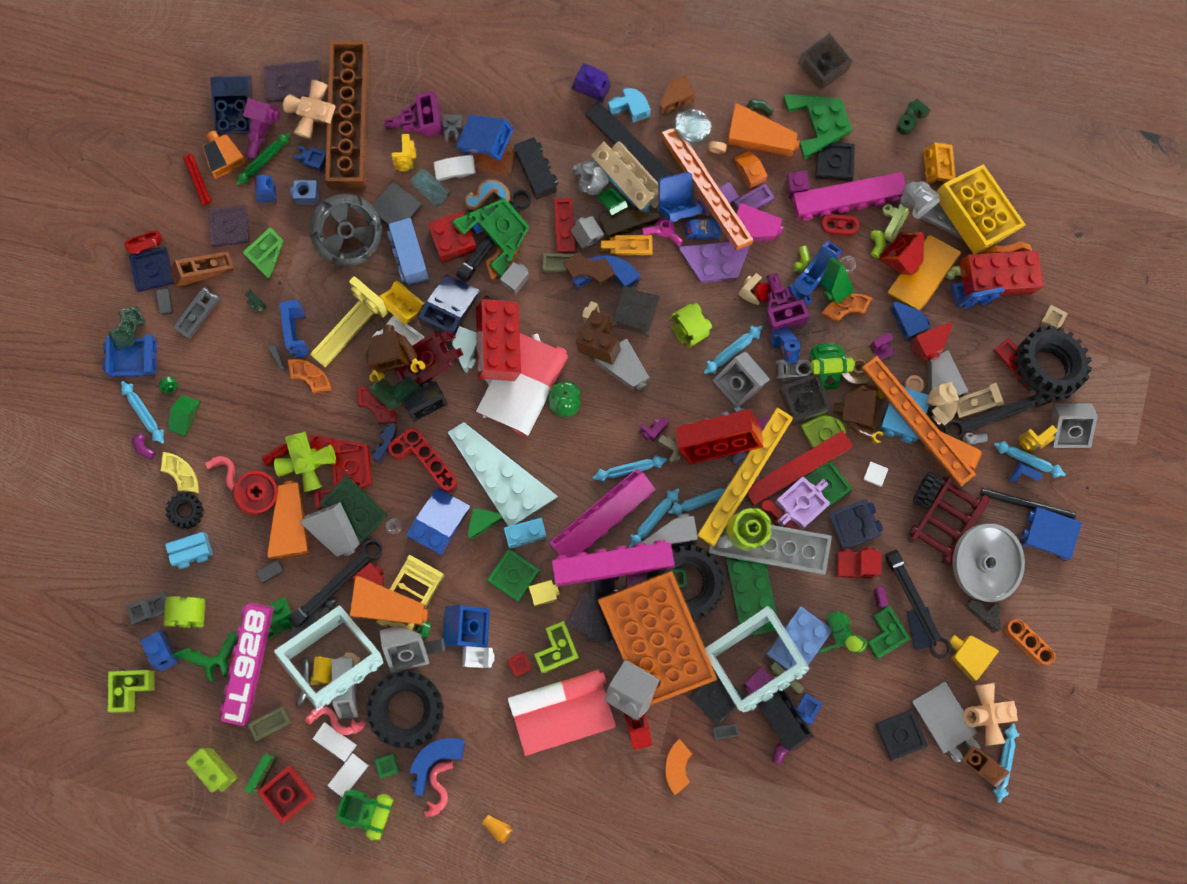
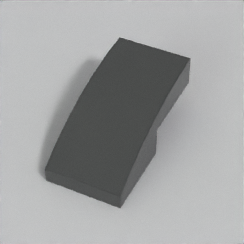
(147, 608)

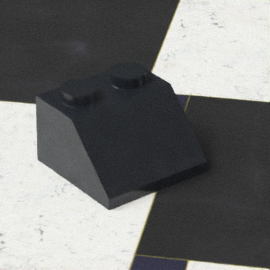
(425, 401)

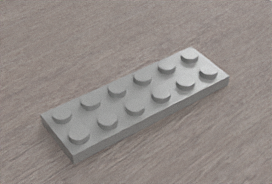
(785, 549)

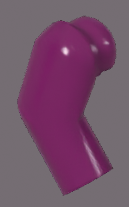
(139, 446)
(779, 753)

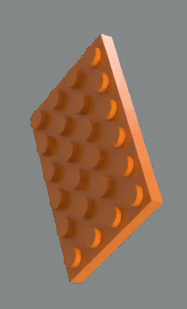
(659, 634)

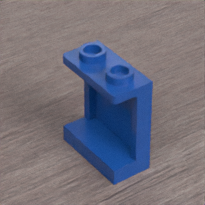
(485, 136)
(289, 312)
(131, 361)
(1051, 533)

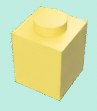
(544, 593)

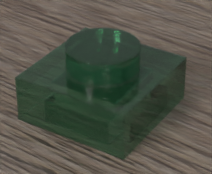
(254, 301)

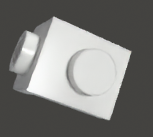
(477, 657)

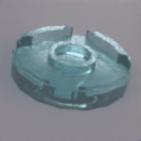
(692, 126)

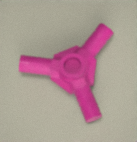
(663, 228)

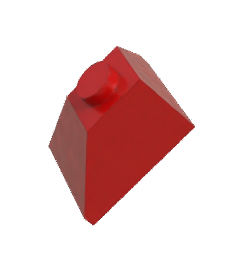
(905, 253)
(931, 343)

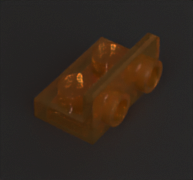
(504, 166)

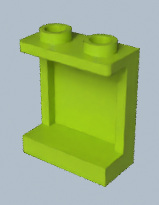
(211, 769)

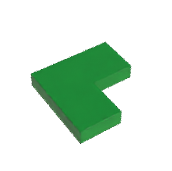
(892, 635)

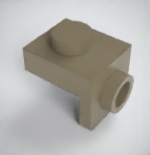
(669, 444)

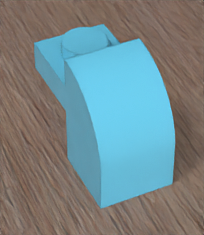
(632, 101)

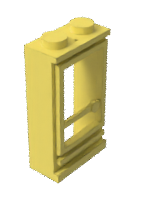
(421, 572)

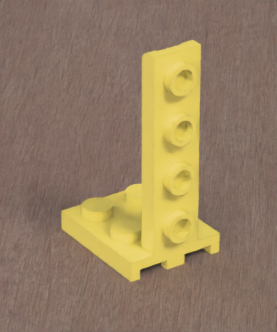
(351, 324)

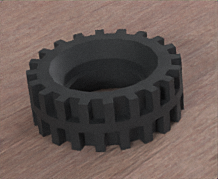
(1065, 349)
(711, 573)
(378, 713)

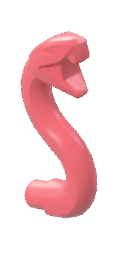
(221, 460)
(354, 727)
(435, 809)

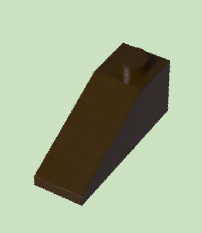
(625, 222)

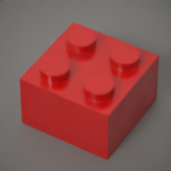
(449, 241)
(287, 794)

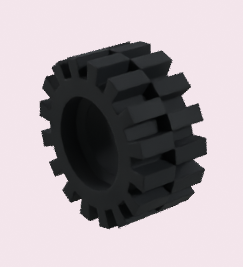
(927, 490)
(192, 519)

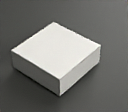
(875, 474)

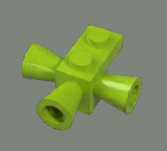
(304, 460)

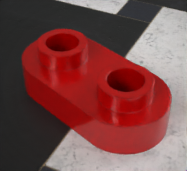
(839, 223)
(147, 240)

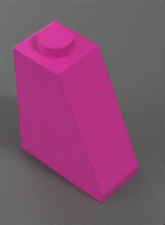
(759, 223)

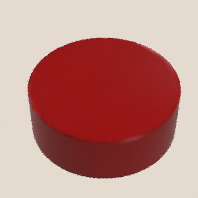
(761, 291)

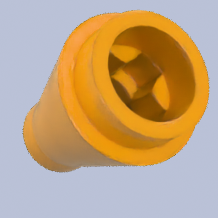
(498, 829)

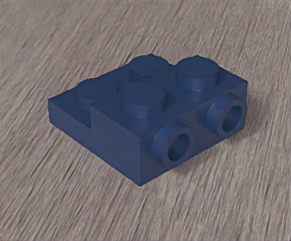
(856, 523)

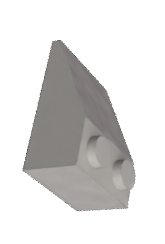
(678, 532)

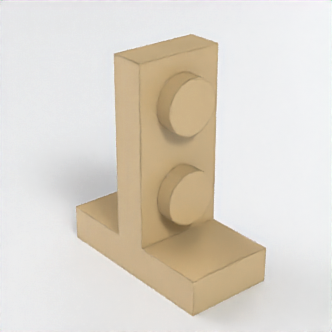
(979, 401)

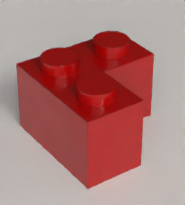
(858, 565)

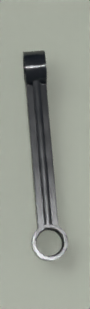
(468, 268)
(998, 414)
(897, 565)
(301, 615)

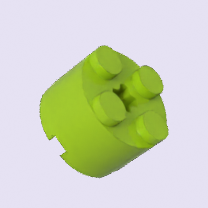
(690, 325)
(759, 530)
(184, 612)

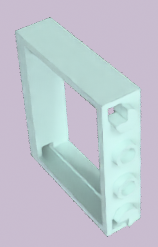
(740, 633)
(310, 636)

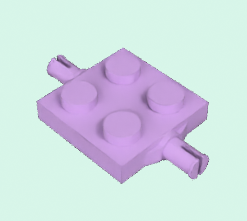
(802, 502)

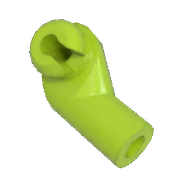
(880, 243)
(804, 261)

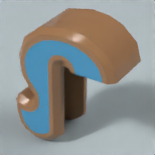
(486, 191)

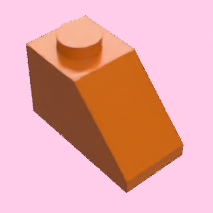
(750, 170)

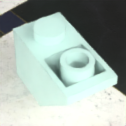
(467, 342)

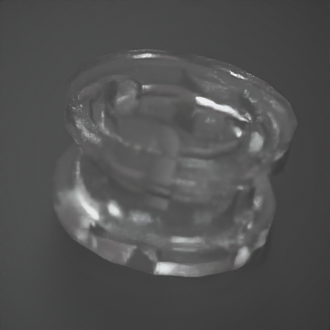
(853, 263)

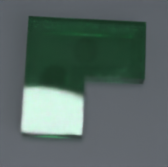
(393, 396)

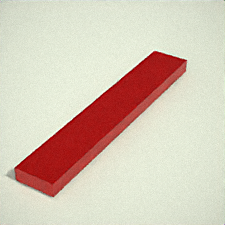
(799, 467)

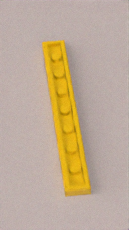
(744, 478)

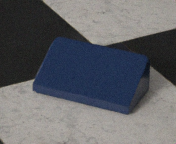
(918, 633)

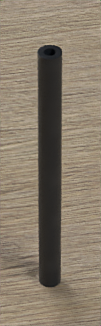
(1025, 503)

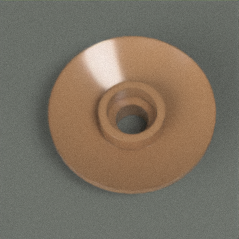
(860, 357)

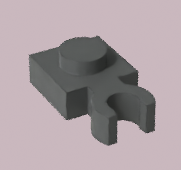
(452, 126)

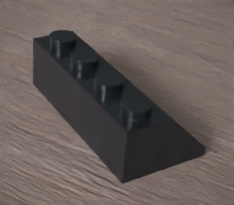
(598, 627)

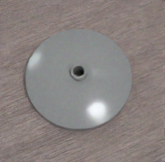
(988, 562)

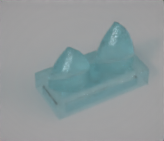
(430, 187)

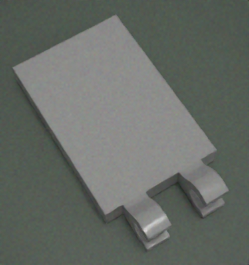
(945, 720)

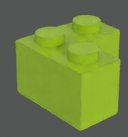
(562, 649)
(123, 686)

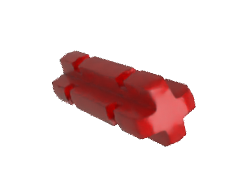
(276, 453)

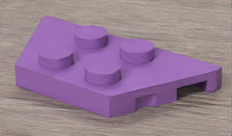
(715, 261)

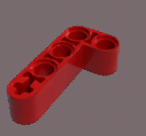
(427, 462)

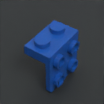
(676, 197)
(969, 301)

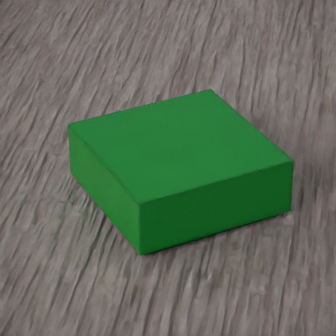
(386, 766)

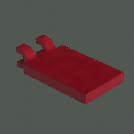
(435, 356)

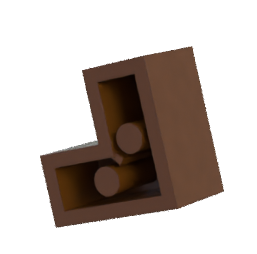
(595, 339)

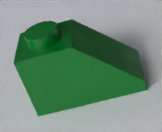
(836, 282)

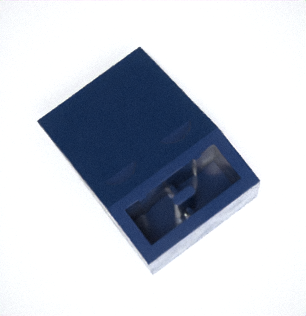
(229, 103)
(448, 305)

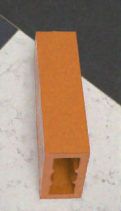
(760, 133)
(287, 533)
(382, 604)

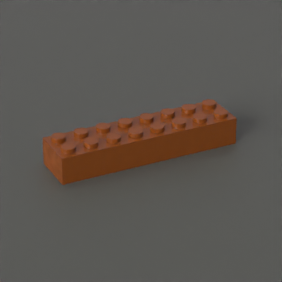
(349, 124)

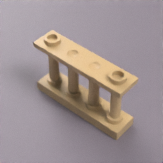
(628, 174)

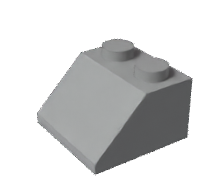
(741, 379)
(1074, 425)
(403, 649)
(632, 690)

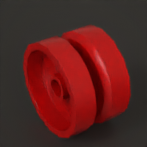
(262, 484)

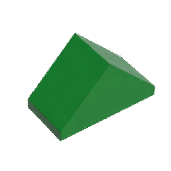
(182, 415)
(482, 521)

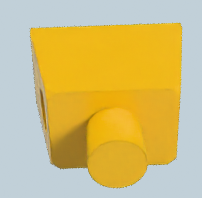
(972, 655)

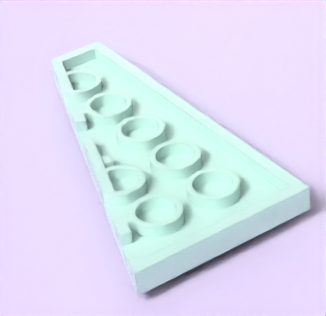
(506, 483)

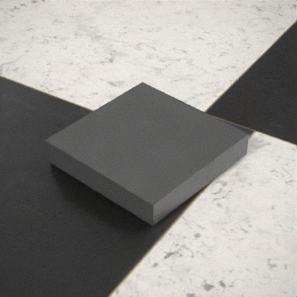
(396, 204)

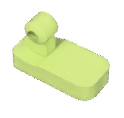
(898, 217)

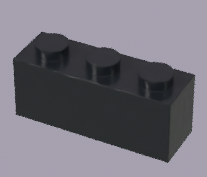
(536, 168)
(786, 720)

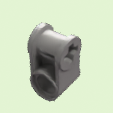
(792, 370)

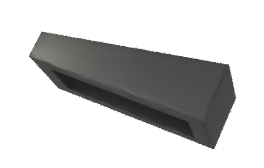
(164, 301)
(274, 350)
(270, 571)
(434, 646)
(726, 731)

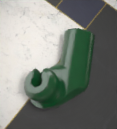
(760, 104)

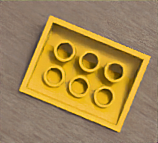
(979, 209)

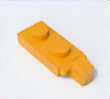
(628, 245)

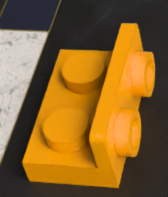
(939, 163)

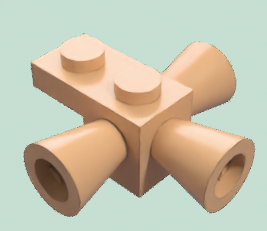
(310, 109)
(990, 714)

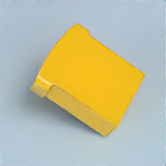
(322, 671)

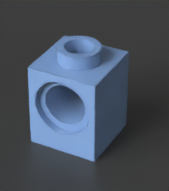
(310, 198)

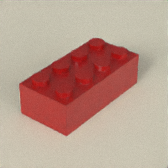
(1012, 270)
(498, 340)
(719, 436)

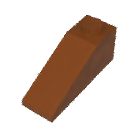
(200, 268)

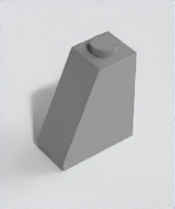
(626, 368)
(944, 371)
(332, 529)
(345, 704)

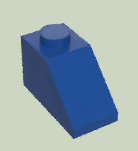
(909, 320)

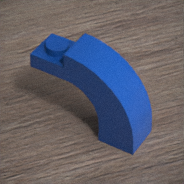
(624, 273)
(813, 274)
(433, 752)

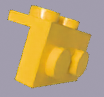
(404, 160)
(402, 303)
(1030, 441)

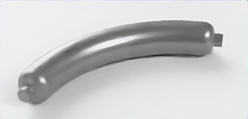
(306, 675)

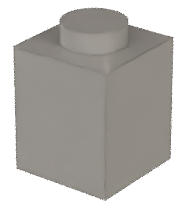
(587, 232)
(515, 277)

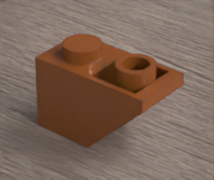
(678, 94)
(985, 766)

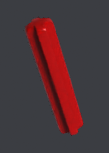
(196, 179)

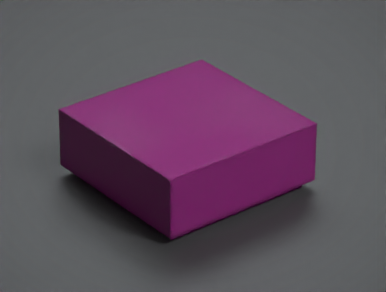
(880, 597)

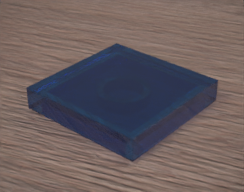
(151, 269)

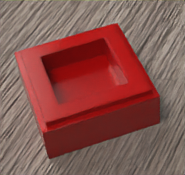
(519, 664)

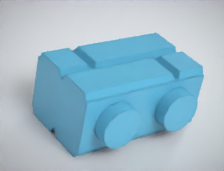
(525, 533)
(189, 550)

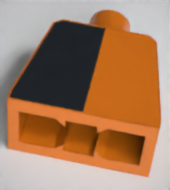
(222, 155)

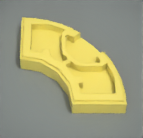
(181, 471)

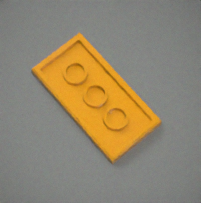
(918, 288)

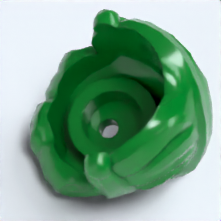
(562, 404)

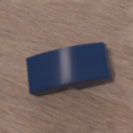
(388, 435)

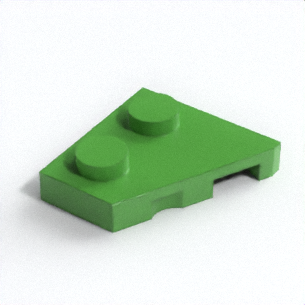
(265, 252)

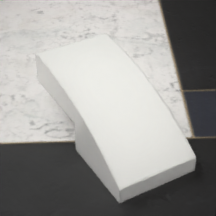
(454, 167)

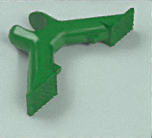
(210, 663)

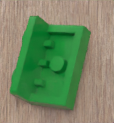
(280, 617)

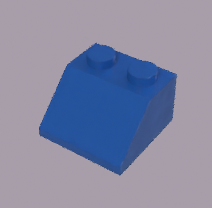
(466, 626)

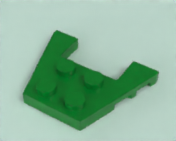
(826, 117)
(502, 225)

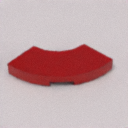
(382, 414)

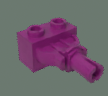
(261, 116)
(420, 116)
(784, 308)

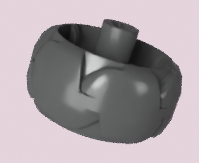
(329, 247)

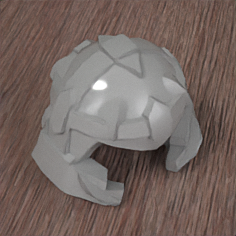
(591, 177)
(920, 196)

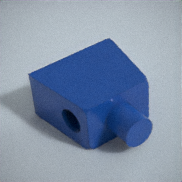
(158, 650)

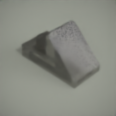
(988, 617)

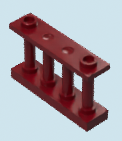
(969, 521)

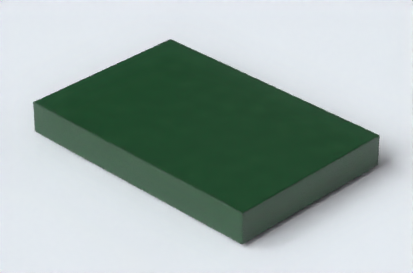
(360, 508)

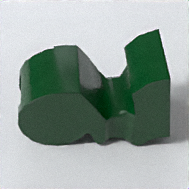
(908, 121)

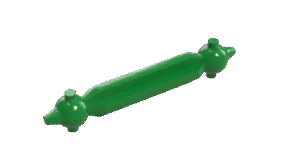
(263, 158)

